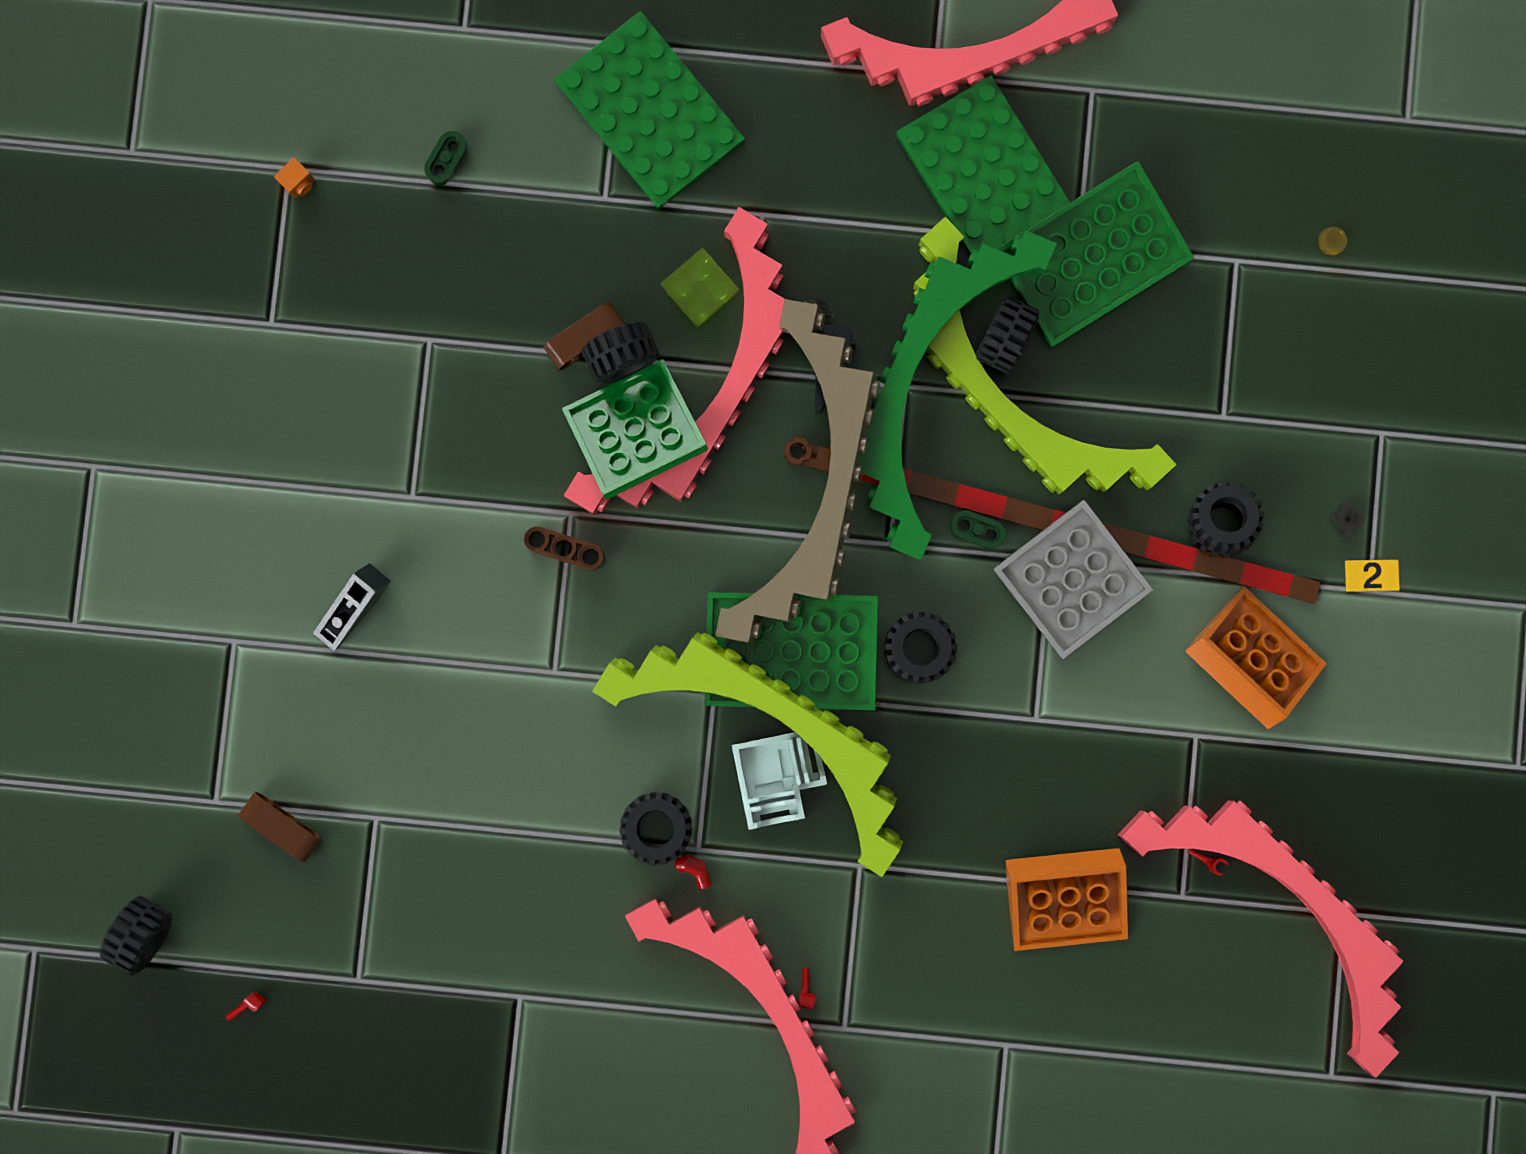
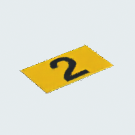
(1372, 575)

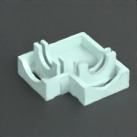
(772, 775)

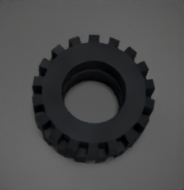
(1007, 334)
(620, 352)
(1236, 500)
(920, 622)
(656, 853)
(136, 935)

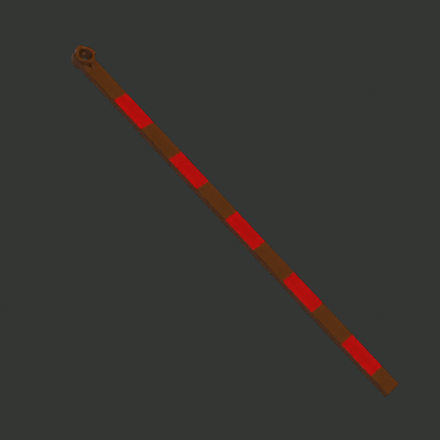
(1041, 517)

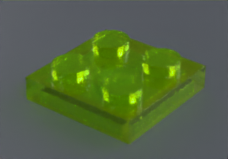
(699, 287)

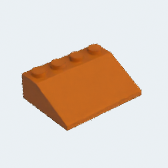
(1256, 658)
(1067, 899)

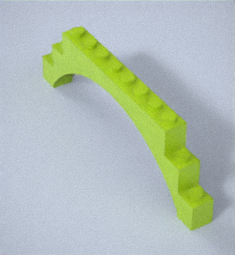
(1050, 453)
(844, 750)

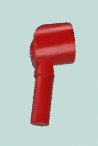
(1211, 862)
(806, 999)
(253, 1002)

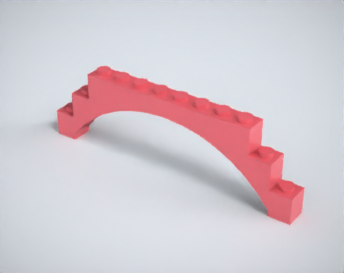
(938, 71)
(758, 340)
(740, 954)
(1362, 954)

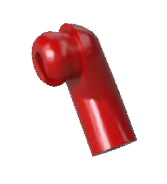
(696, 867)

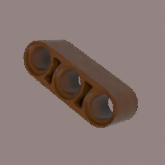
(567, 345)
(551, 543)
(279, 827)

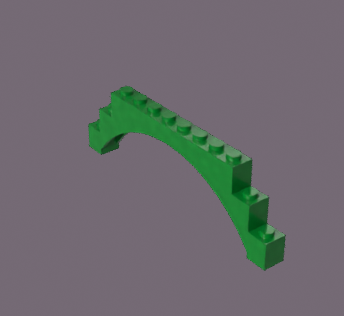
(946, 293)

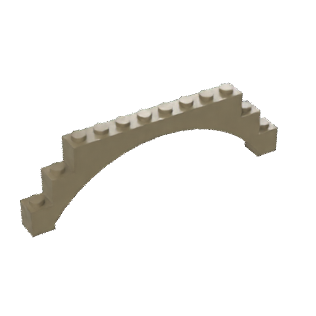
(816, 562)

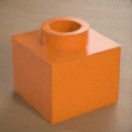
(295, 178)

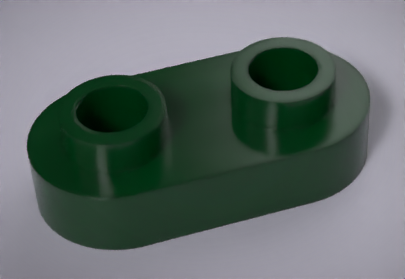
(446, 159)
(977, 529)

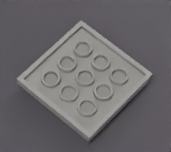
(1072, 579)

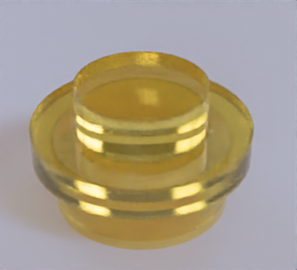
(1332, 240)

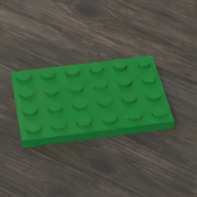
(649, 110)
(982, 166)
(1105, 253)
(821, 655)

